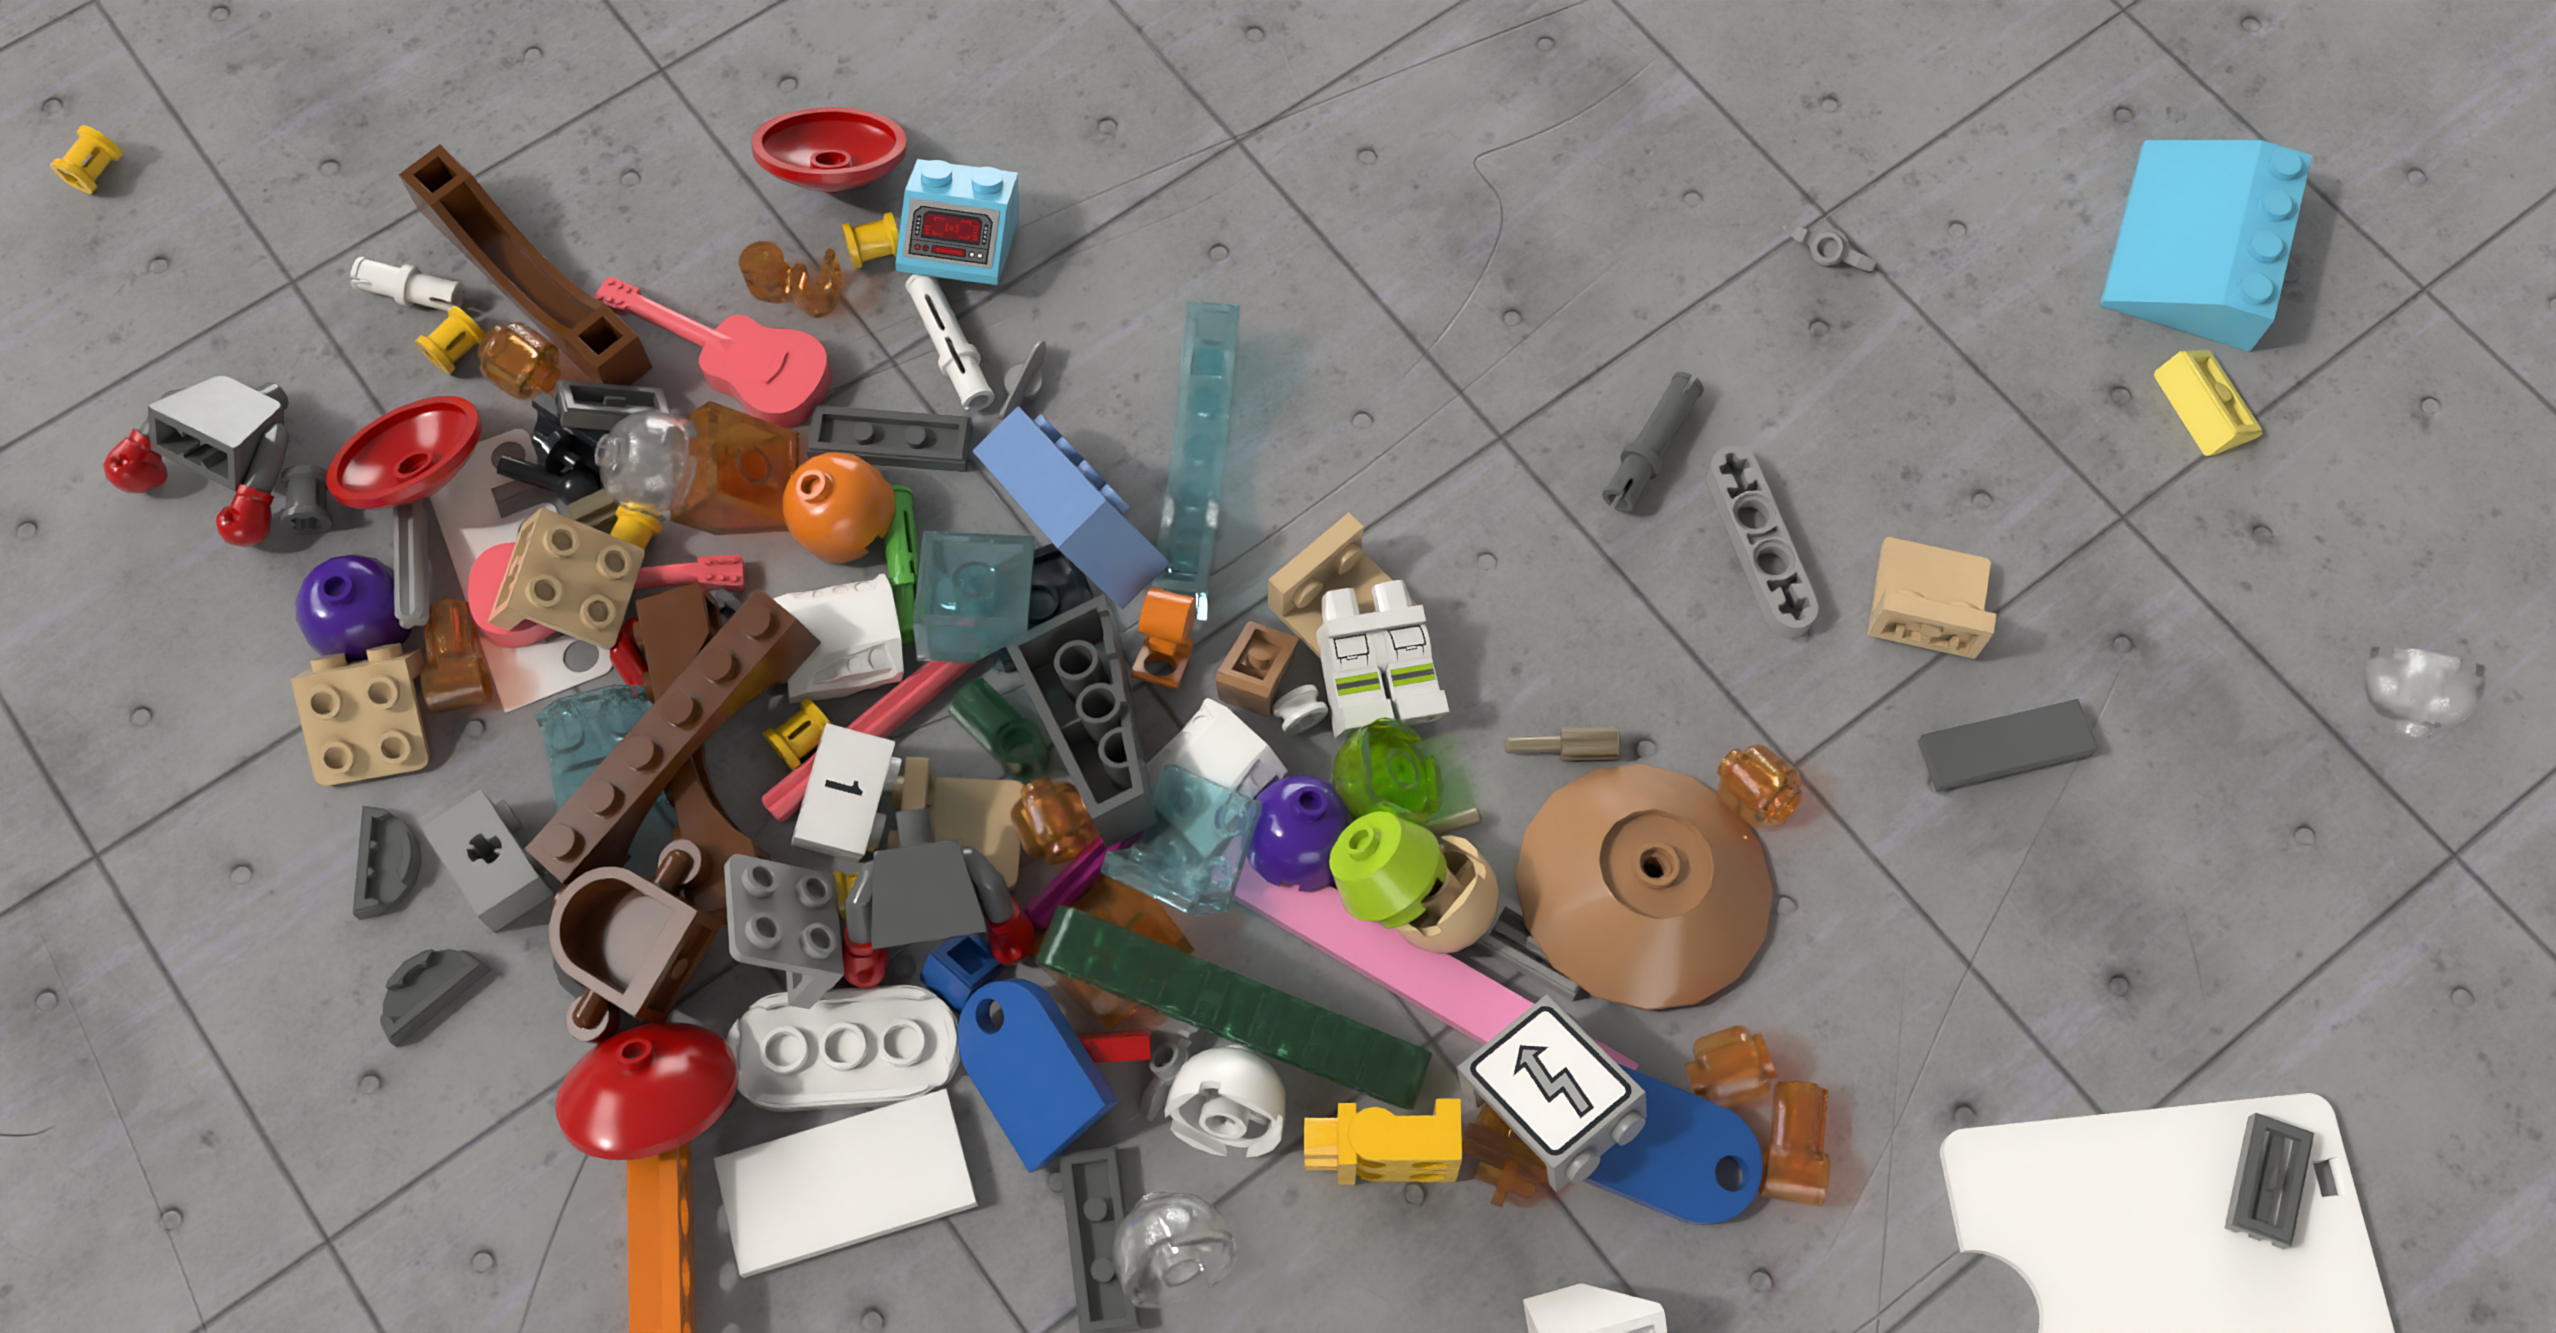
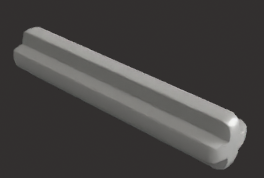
(411, 565)

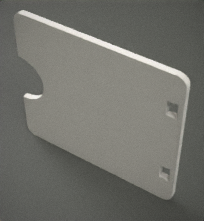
(2129, 1214)

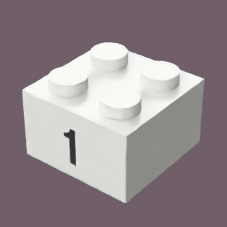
(844, 794)

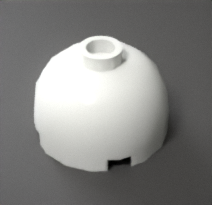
(1229, 1100)

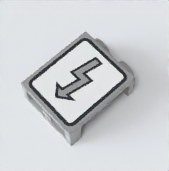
(1555, 1091)

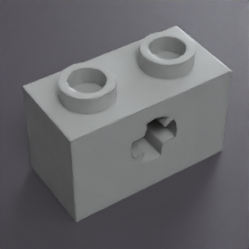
(465, 840)

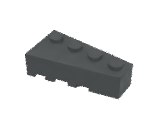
(1087, 704)

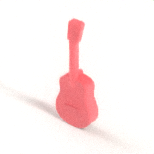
(768, 370)
(491, 565)

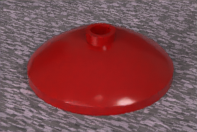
(829, 148)
(405, 454)
(646, 1090)

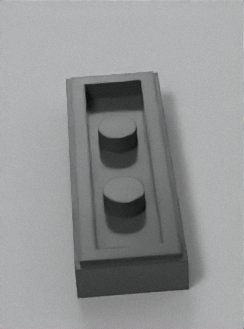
(892, 437)
(2007, 745)
(1093, 1213)

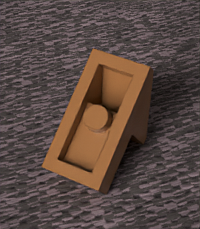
(1255, 668)

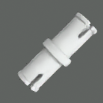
(406, 284)

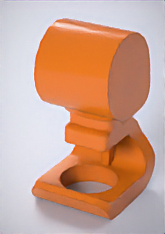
(1167, 623)

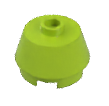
(1386, 868)

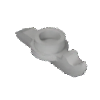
(1830, 247)
(1024, 380)
(1165, 1065)

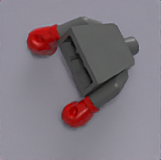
(220, 433)
(926, 895)

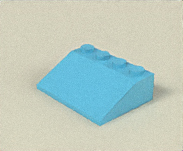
(2207, 236)

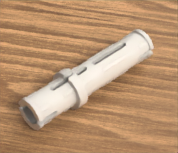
(970, 385)

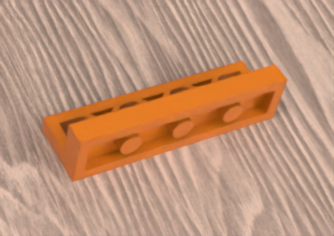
(661, 1243)

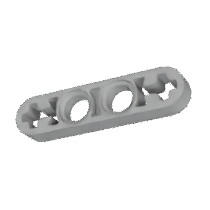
(1770, 538)

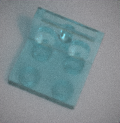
(1195, 847)

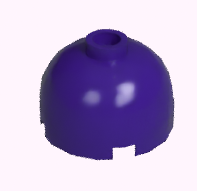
(349, 607)
(1297, 832)

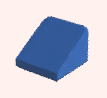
(960, 969)

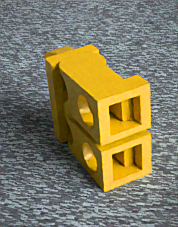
(1386, 1145)

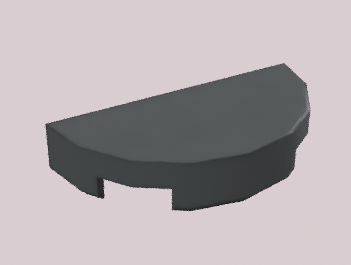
(385, 863)
(425, 988)

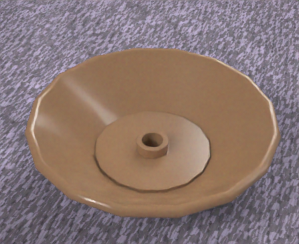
(1632, 933)

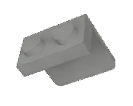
(785, 922)

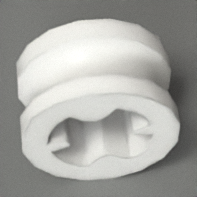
(1300, 709)

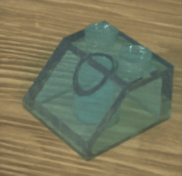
(971, 594)

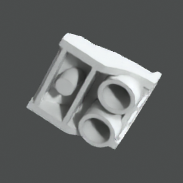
(856, 636)
(1220, 750)

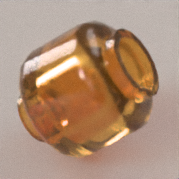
(519, 360)
(1759, 786)
(1051, 821)
(1731, 1067)

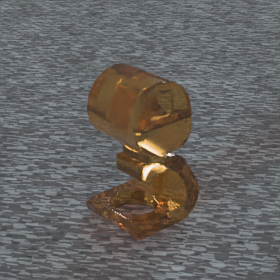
(772, 279)

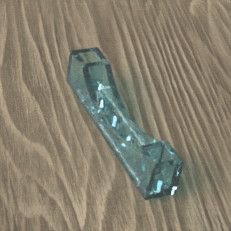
(1199, 451)

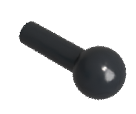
(569, 485)

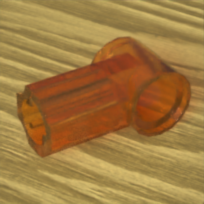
(455, 669)
(1794, 1157)

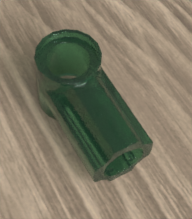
(1000, 729)

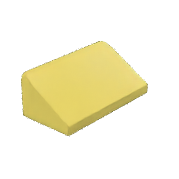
(2207, 401)

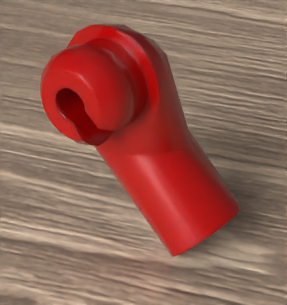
(625, 656)

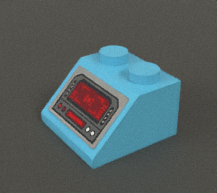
(957, 221)

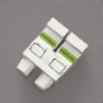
(1377, 660)

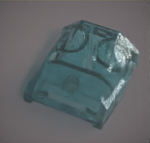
(584, 731)

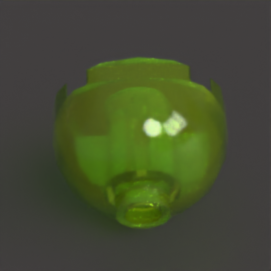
(1387, 773)

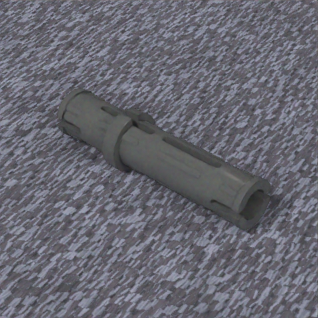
(1643, 458)

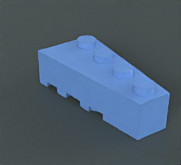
(1071, 504)

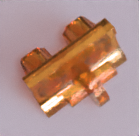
(1490, 1142)

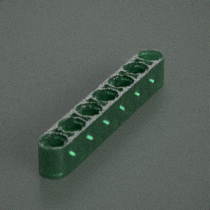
(1233, 1007)

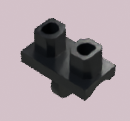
(562, 445)

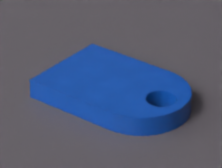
(1031, 1070)
(1676, 1157)

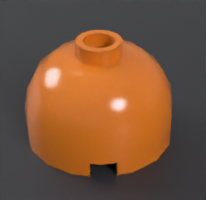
(837, 506)

